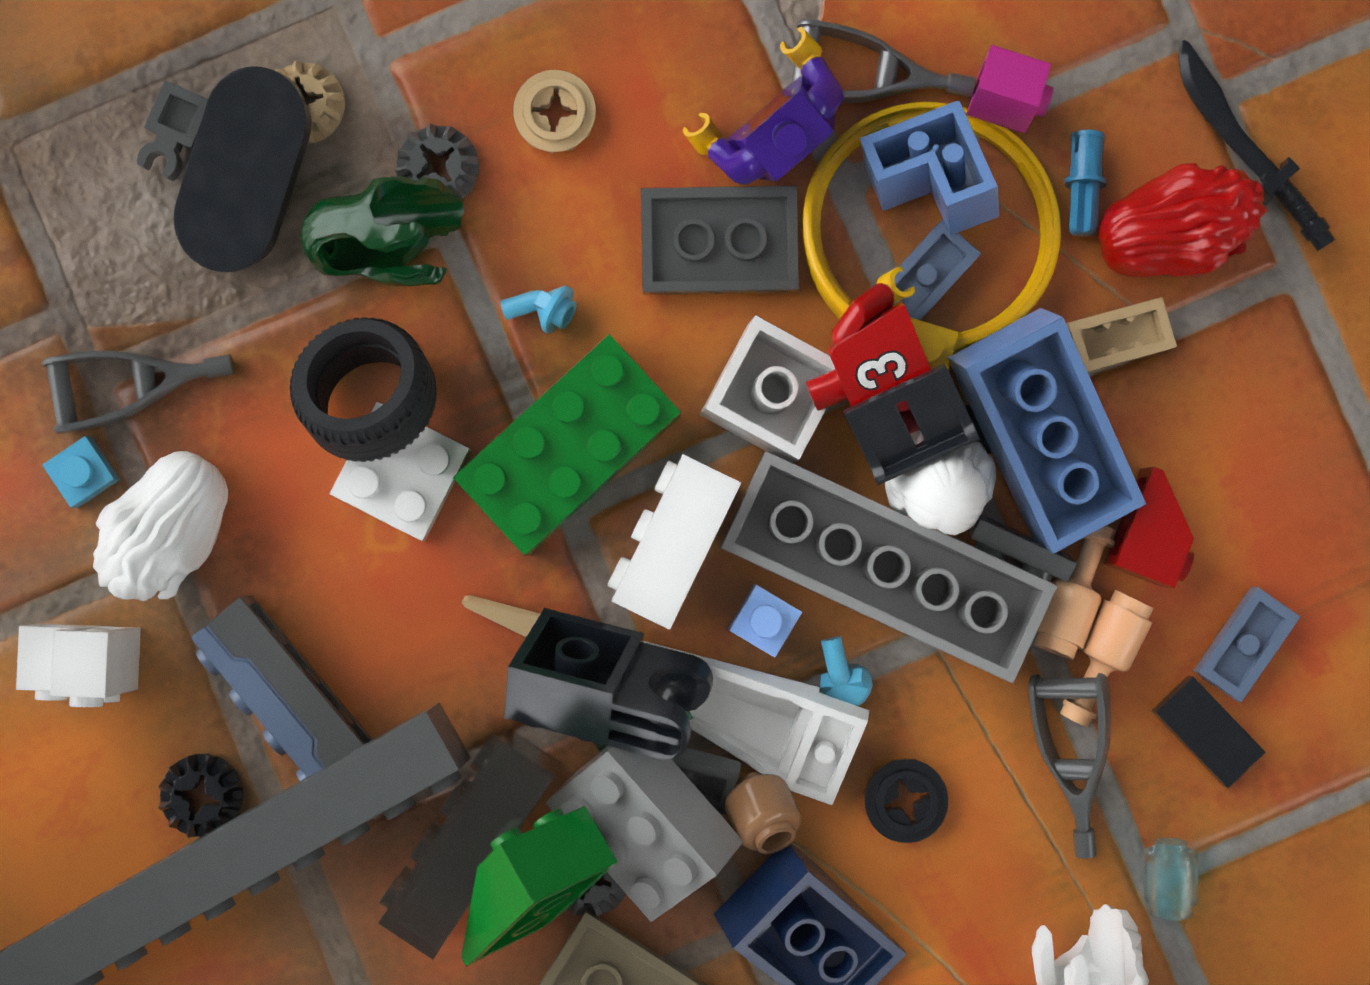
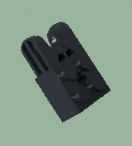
(605, 685)

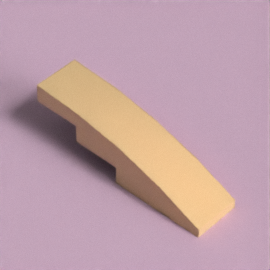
(1121, 335)

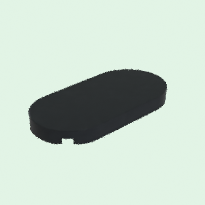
(242, 169)

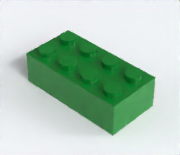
(567, 446)

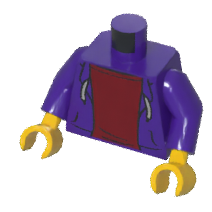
(783, 128)

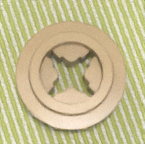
(319, 83)
(538, 95)

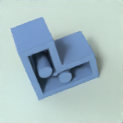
(937, 157)

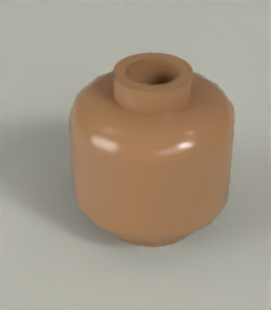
(763, 812)

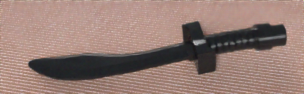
(1212, 104)

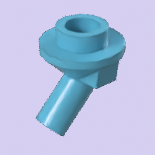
(553, 307)
(843, 681)

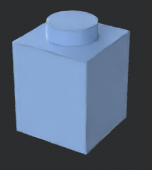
(764, 620)

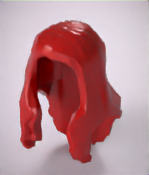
(1182, 222)

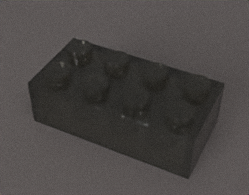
(434, 896)

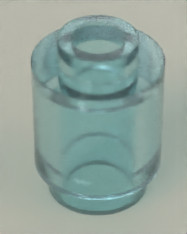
(1171, 879)

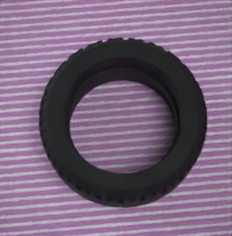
(338, 353)

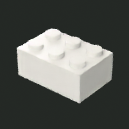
(673, 540)

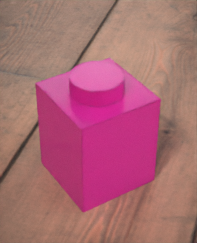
(1010, 89)

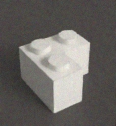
(78, 662)

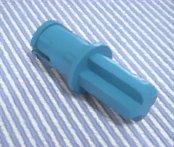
(1085, 181)

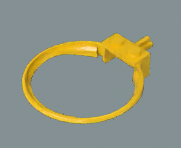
(936, 340)

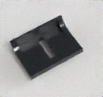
(886, 437)

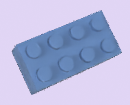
(1047, 429)

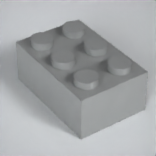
(654, 824)

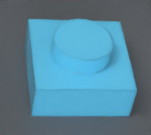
(81, 472)

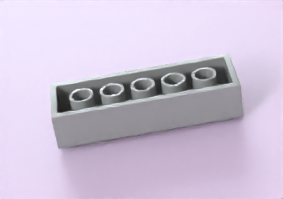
(888, 567)

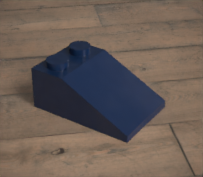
(805, 926)

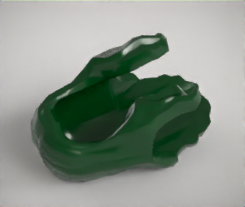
(382, 230)

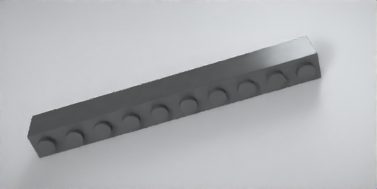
(241, 855)

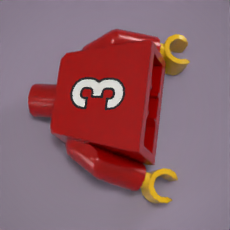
(872, 350)

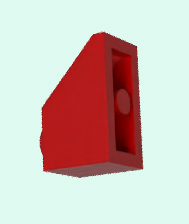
(1154, 538)

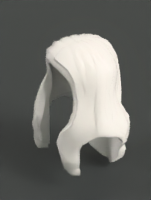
(946, 491)
(160, 528)
(1103, 957)

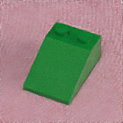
(533, 880)

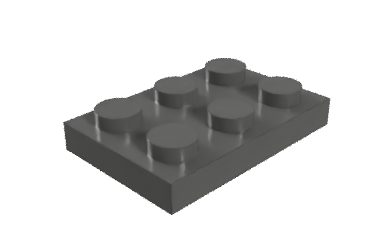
(719, 240)

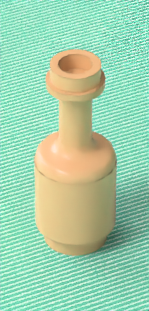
(1074, 602)
(1110, 646)

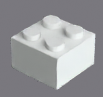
(766, 392)

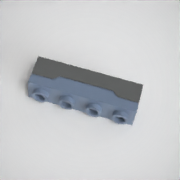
(278, 687)

